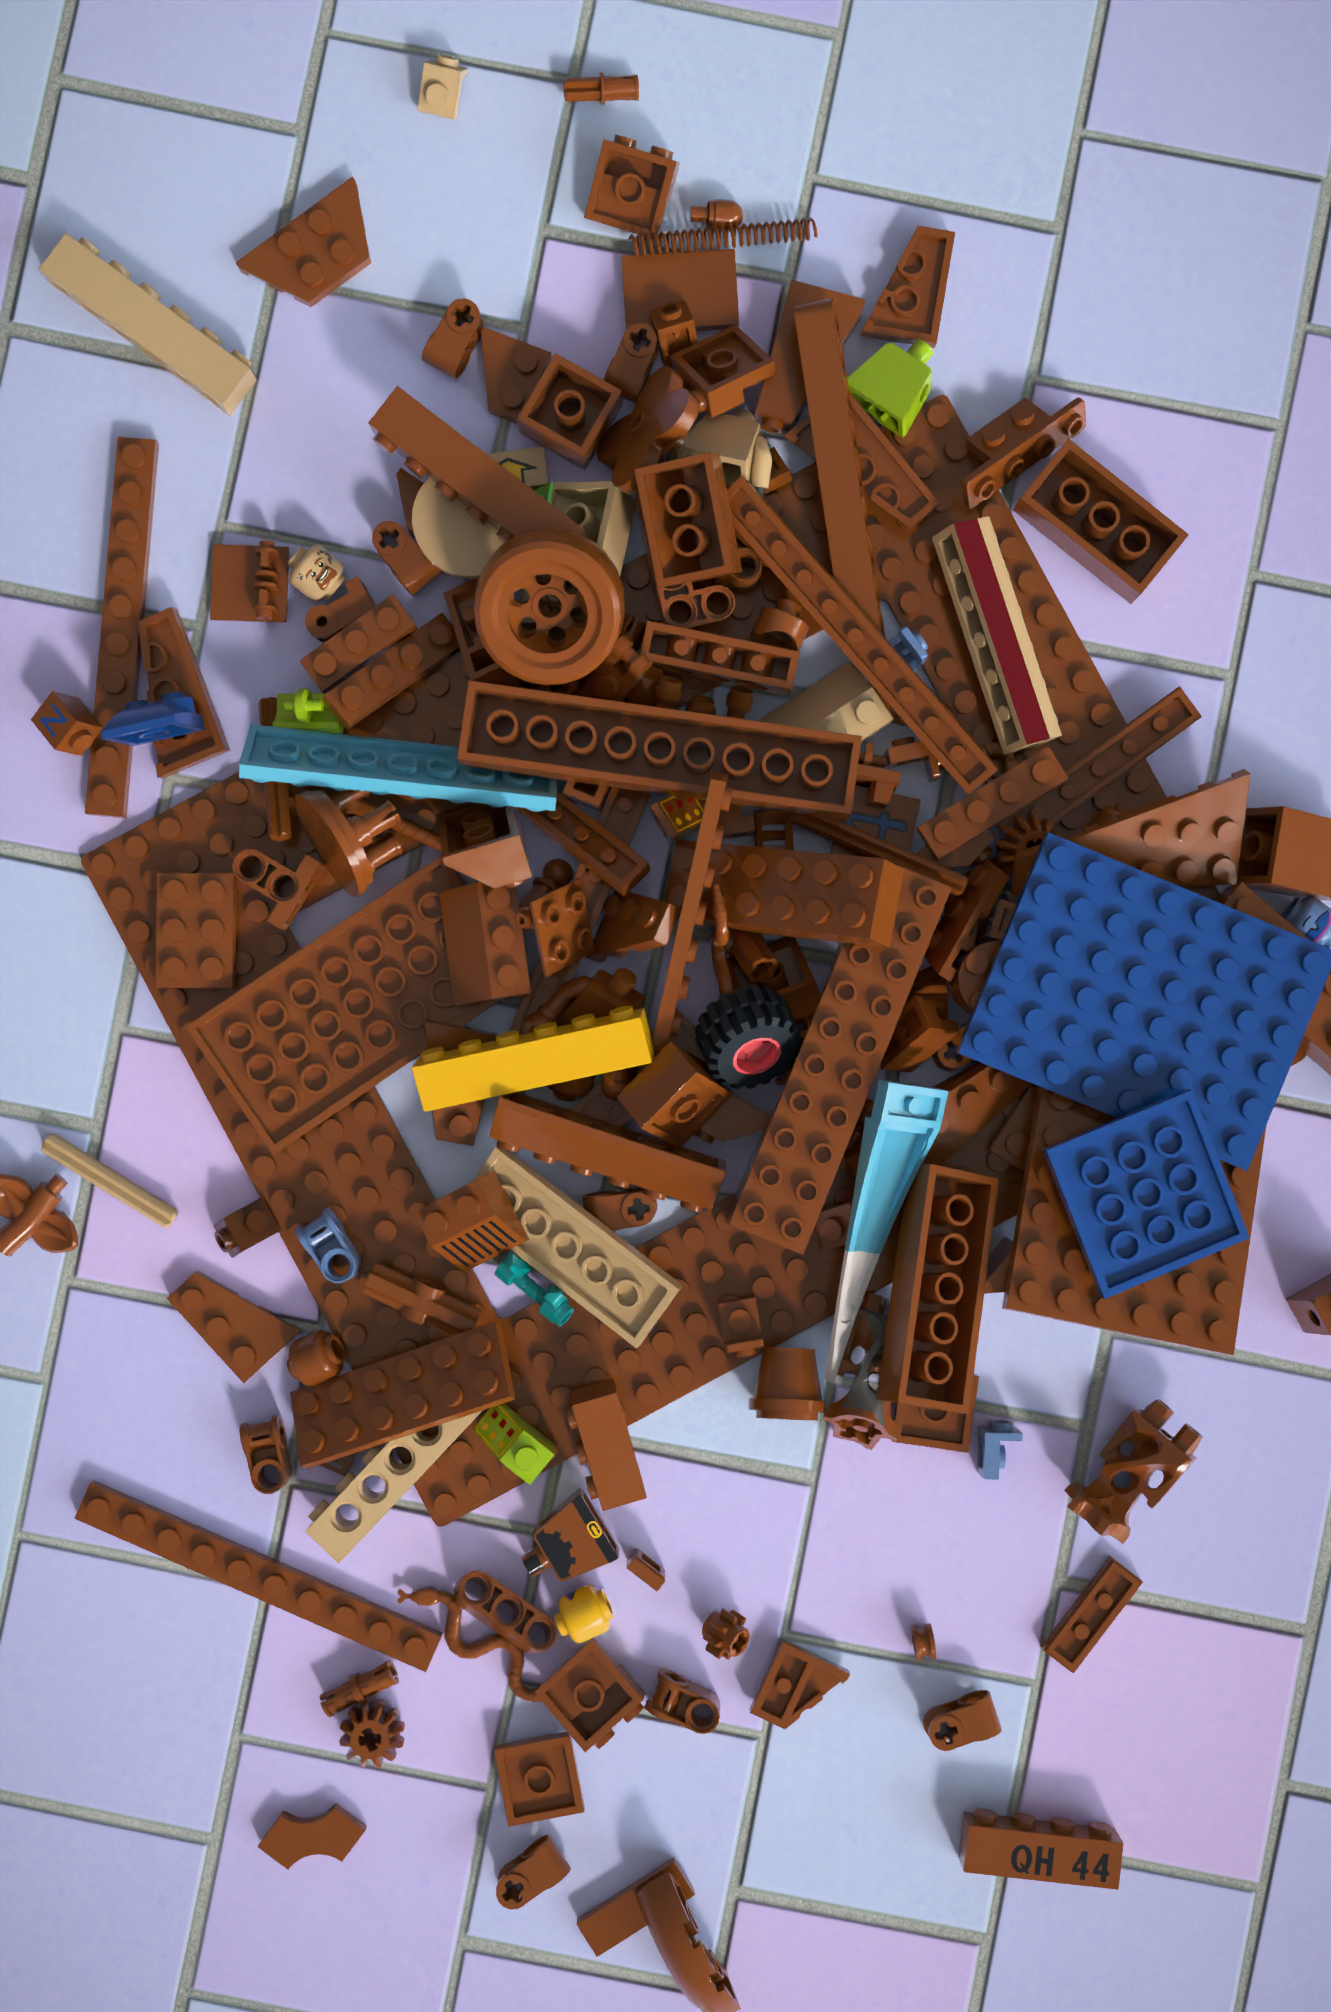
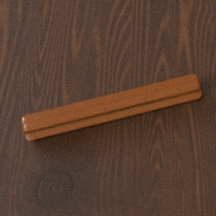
(275, 792)

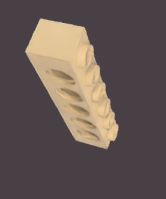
(341, 1535)

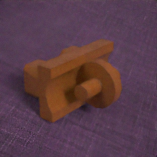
(879, 780)

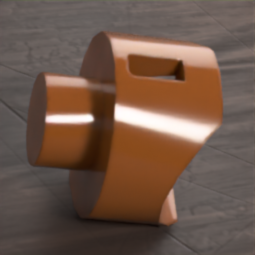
(782, 624)

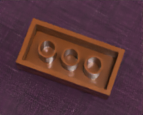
(1100, 521)

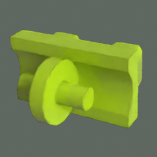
(305, 712)

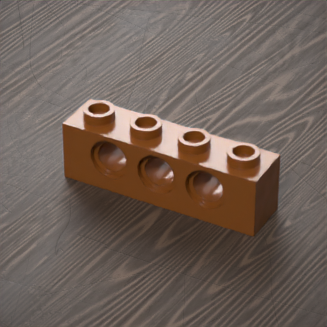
(720, 658)

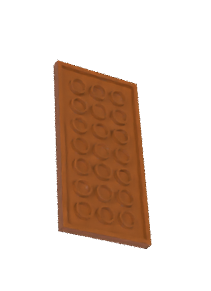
(337, 1012)

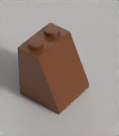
(1286, 852)

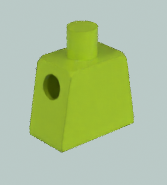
(894, 385)

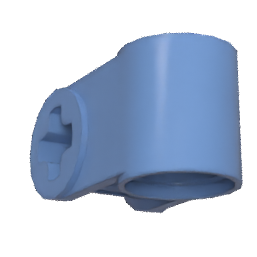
(328, 1244)

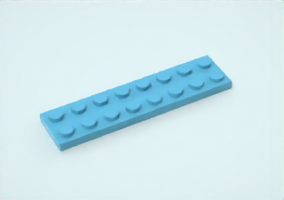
(385, 768)

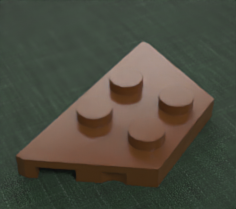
(315, 249)

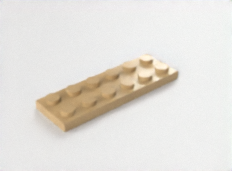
(582, 1252)

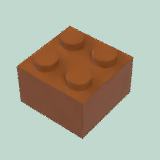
(570, 411)

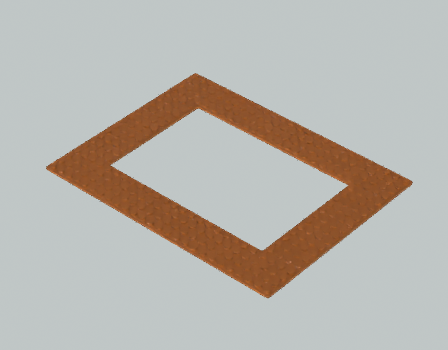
(358, 1155)

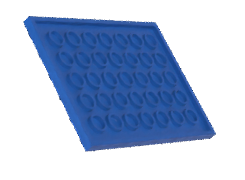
(1145, 991)

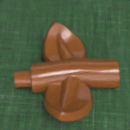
(34, 1216)

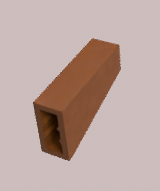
(784, 393)

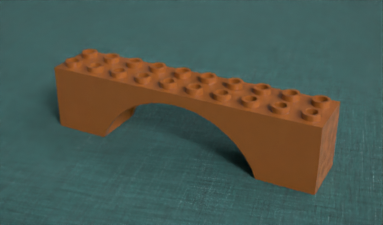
(834, 1074)

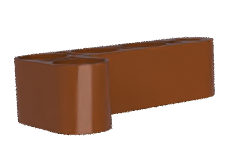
(693, 599)

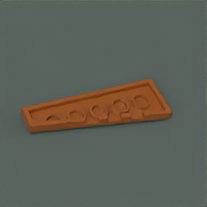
(970, 1106)

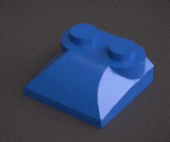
(154, 721)

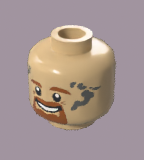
(316, 572)

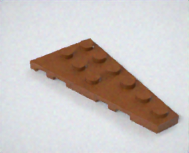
(1177, 838)

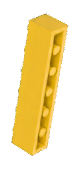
(533, 1059)

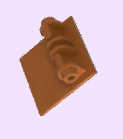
(249, 583)
(560, 926)

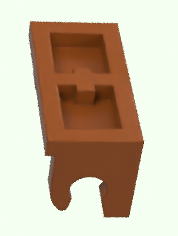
(918, 1035)

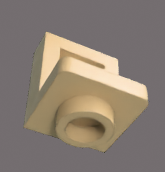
(441, 86)

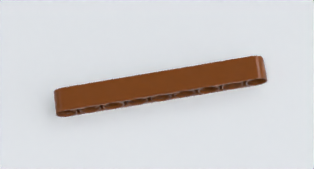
(837, 455)

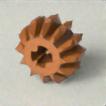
(1024, 831)
(364, 1744)

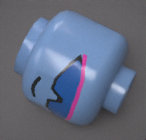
(1311, 919)

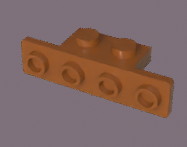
(1016, 443)

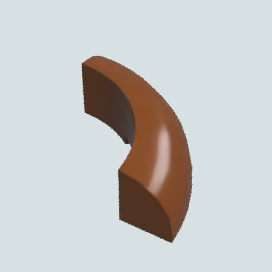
(688, 1960)

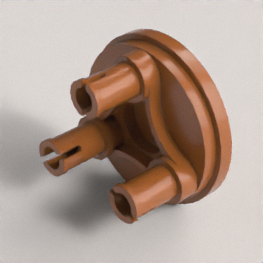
(342, 839)

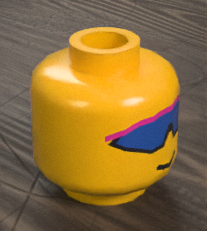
(584, 1613)

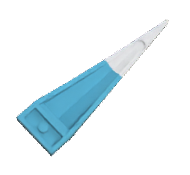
(891, 1153)

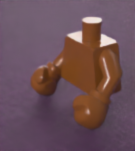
(596, 997)

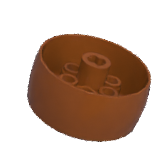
(534, 653)

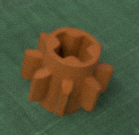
(725, 1634)

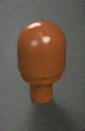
(718, 213)

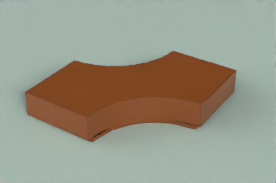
(297, 1837)

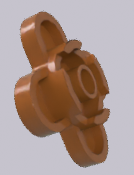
(648, 434)

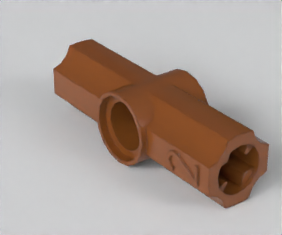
(420, 1300)

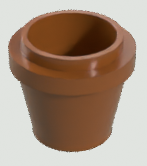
(787, 1385)

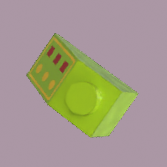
(515, 1442)

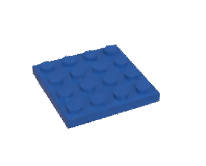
(1146, 1193)

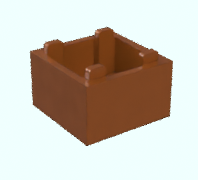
(674, 1095)

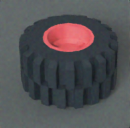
(748, 1037)

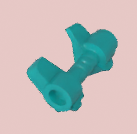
(553, 1302)

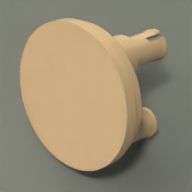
(450, 535)

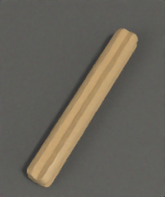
(109, 1180)

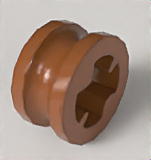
(923, 1642)

